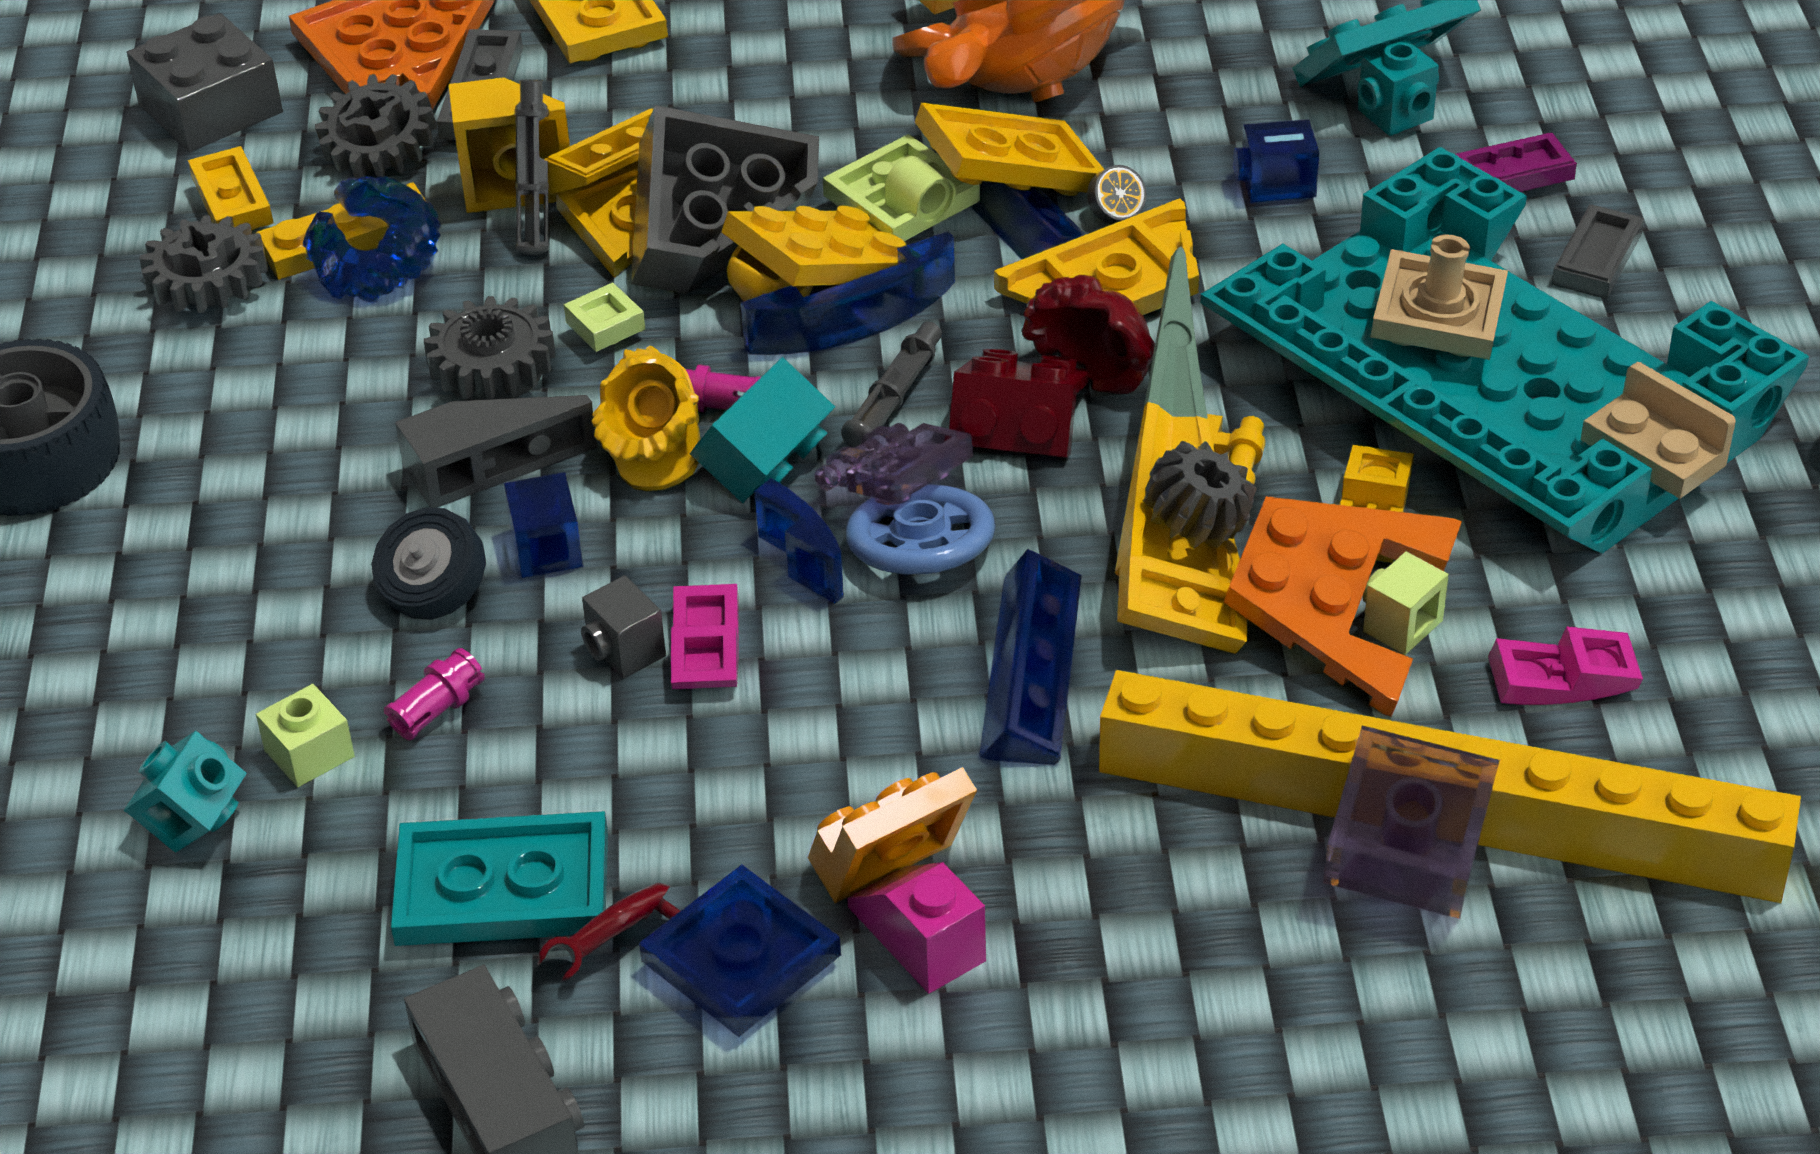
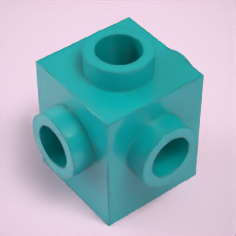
(1397, 87)
(185, 790)

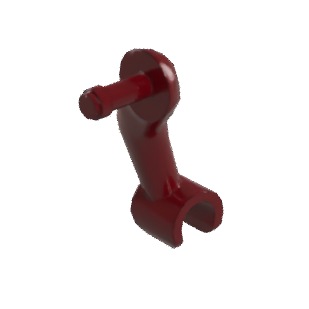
(611, 923)

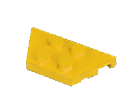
(1123, 257)

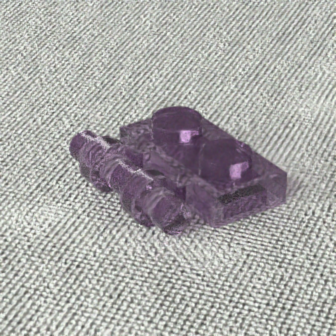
(895, 461)

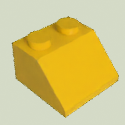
(487, 140)

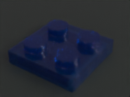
(740, 950)

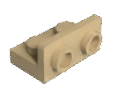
(1665, 429)

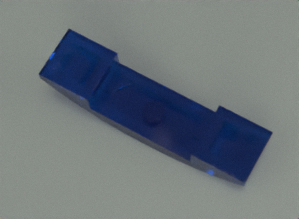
(853, 310)

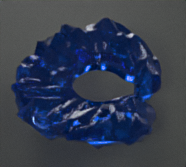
(400, 253)

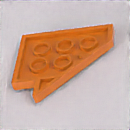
(389, 37)

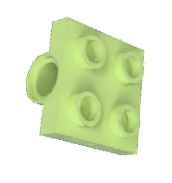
(901, 188)

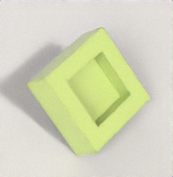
(604, 317)

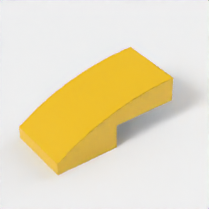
(1377, 480)

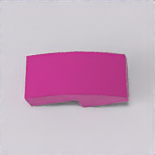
(705, 636)
(1578, 669)

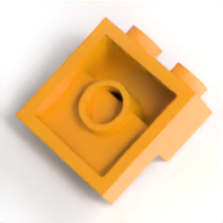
(890, 833)

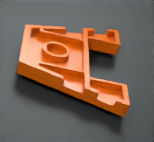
(1309, 574)

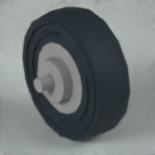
(428, 563)

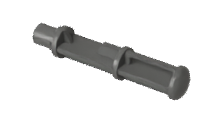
(530, 168)
(888, 392)

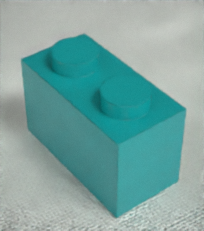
(763, 430)

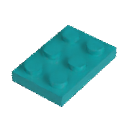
(1350, 40)
(499, 878)

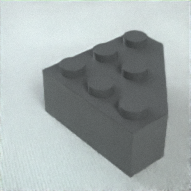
(694, 174)

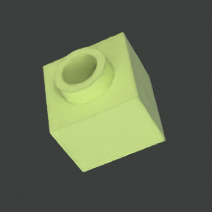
(1404, 602)
(305, 735)

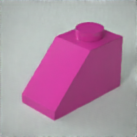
(925, 922)

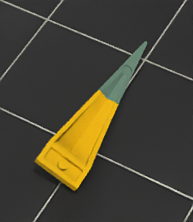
(1163, 579)

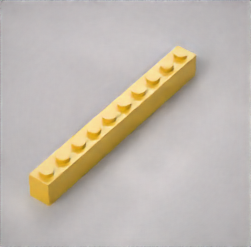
(1539, 806)

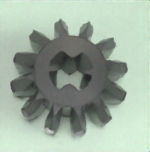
(1199, 494)

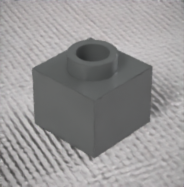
(623, 627)

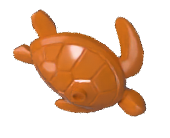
(1013, 44)

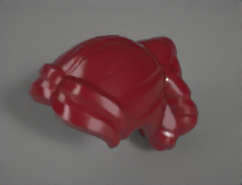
(1095, 328)

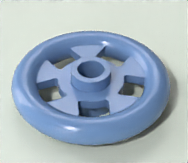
(920, 530)

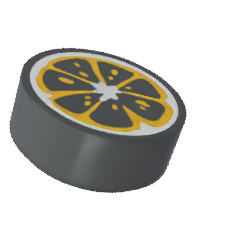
(1116, 194)

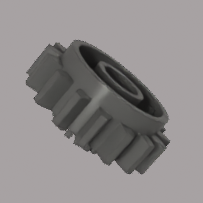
(490, 350)

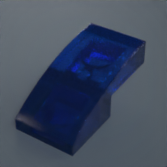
(804, 536)

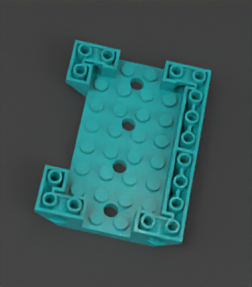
(1482, 408)

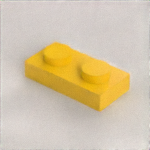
(230, 188)

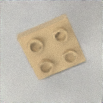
(1440, 300)

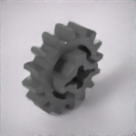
(376, 126)
(203, 263)

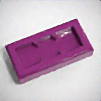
(1525, 162)

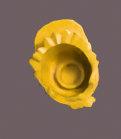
(649, 420)

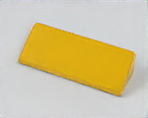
(597, 155)

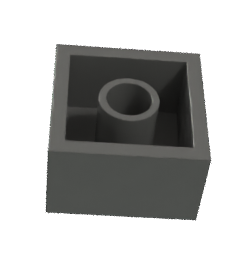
(204, 81)

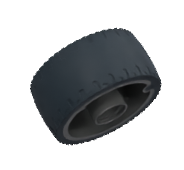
(53, 426)

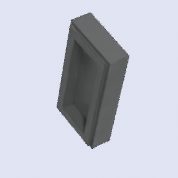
(1598, 251)

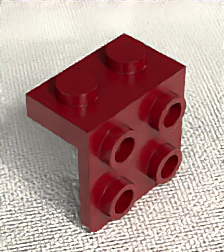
(1017, 402)

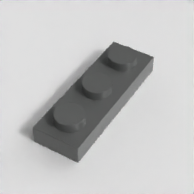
(483, 57)

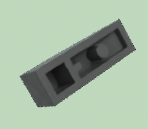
(489, 442)

